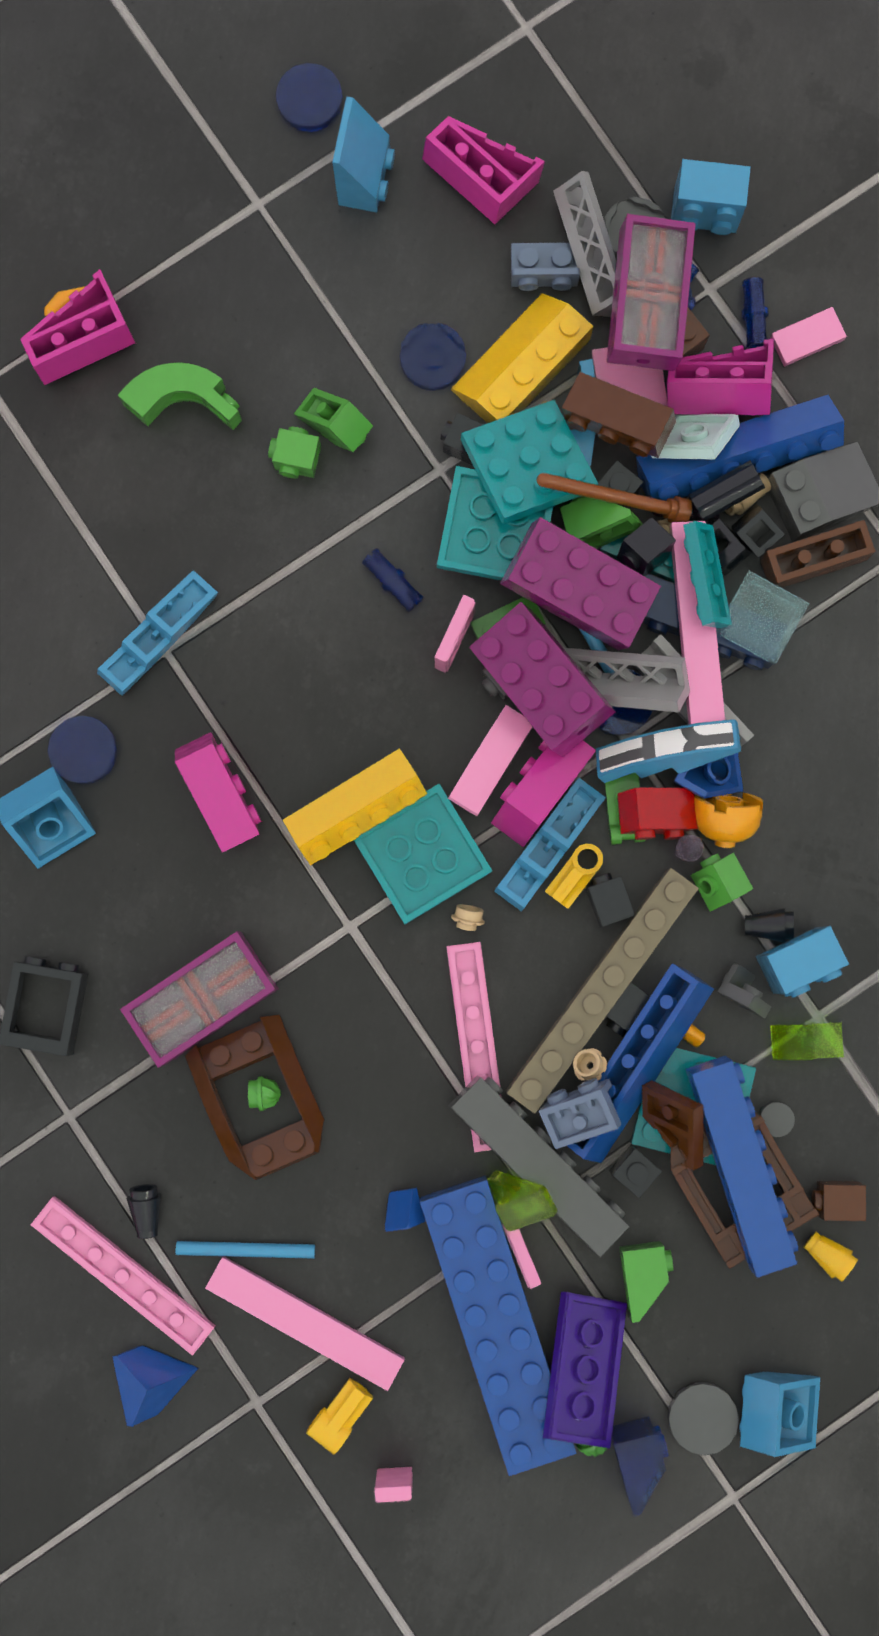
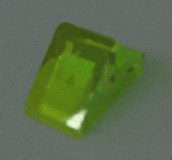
(807, 1041)
(520, 1200)

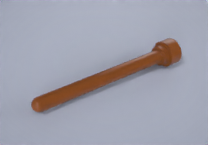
(674, 510)

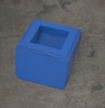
(403, 1210)

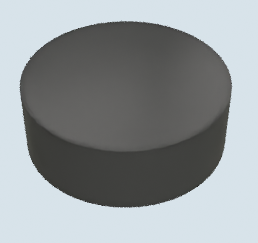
(778, 1118)

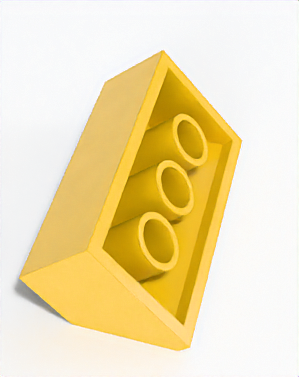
(524, 359)

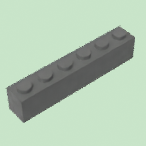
(534, 1160)

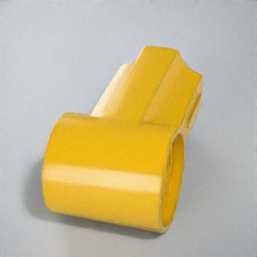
(573, 878)
(334, 1423)

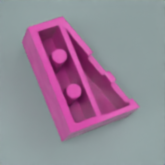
(480, 169)
(78, 333)
(723, 383)
(539, 790)
(217, 791)

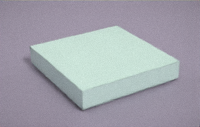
(699, 436)

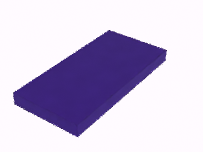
(585, 1370)

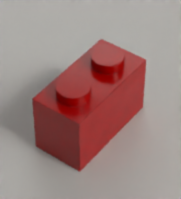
(657, 812)

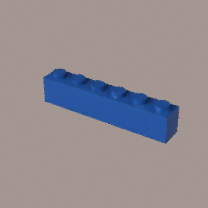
(765, 440)
(647, 1050)
(742, 1166)

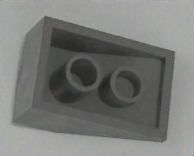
(823, 490)

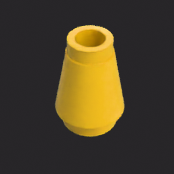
(831, 1256)

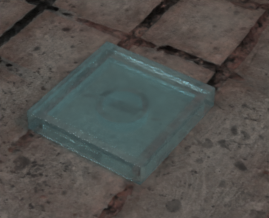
(763, 617)

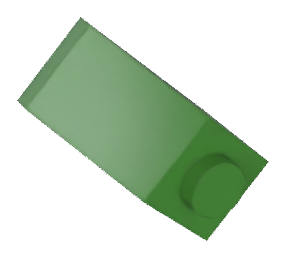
(334, 419)
(598, 521)
(644, 1275)

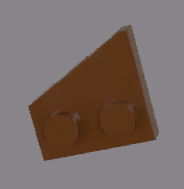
(676, 1119)

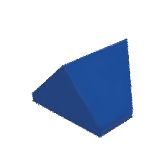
(713, 778)
(148, 1381)

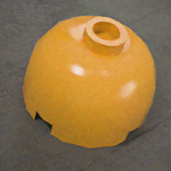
(728, 818)

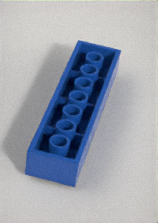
(494, 1321)

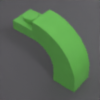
(177, 382)

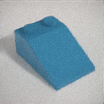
(361, 159)

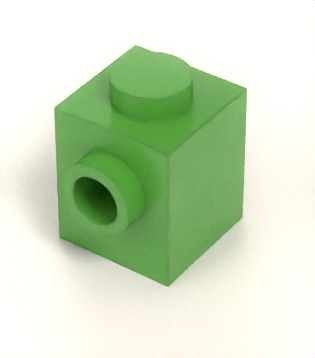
(295, 452)
(721, 880)

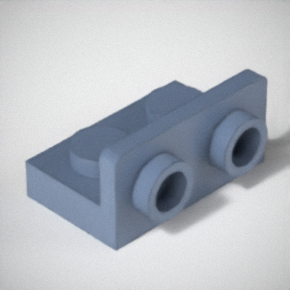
(543, 266)
(579, 1113)

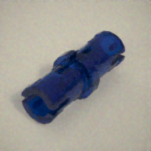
(754, 312)
(392, 579)

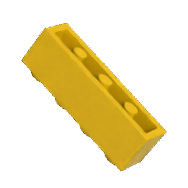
(355, 807)

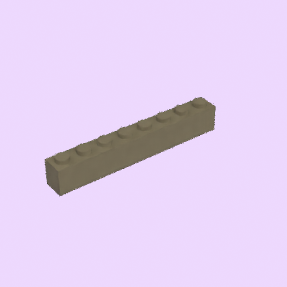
(601, 990)

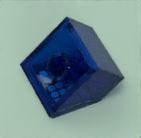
(640, 1459)

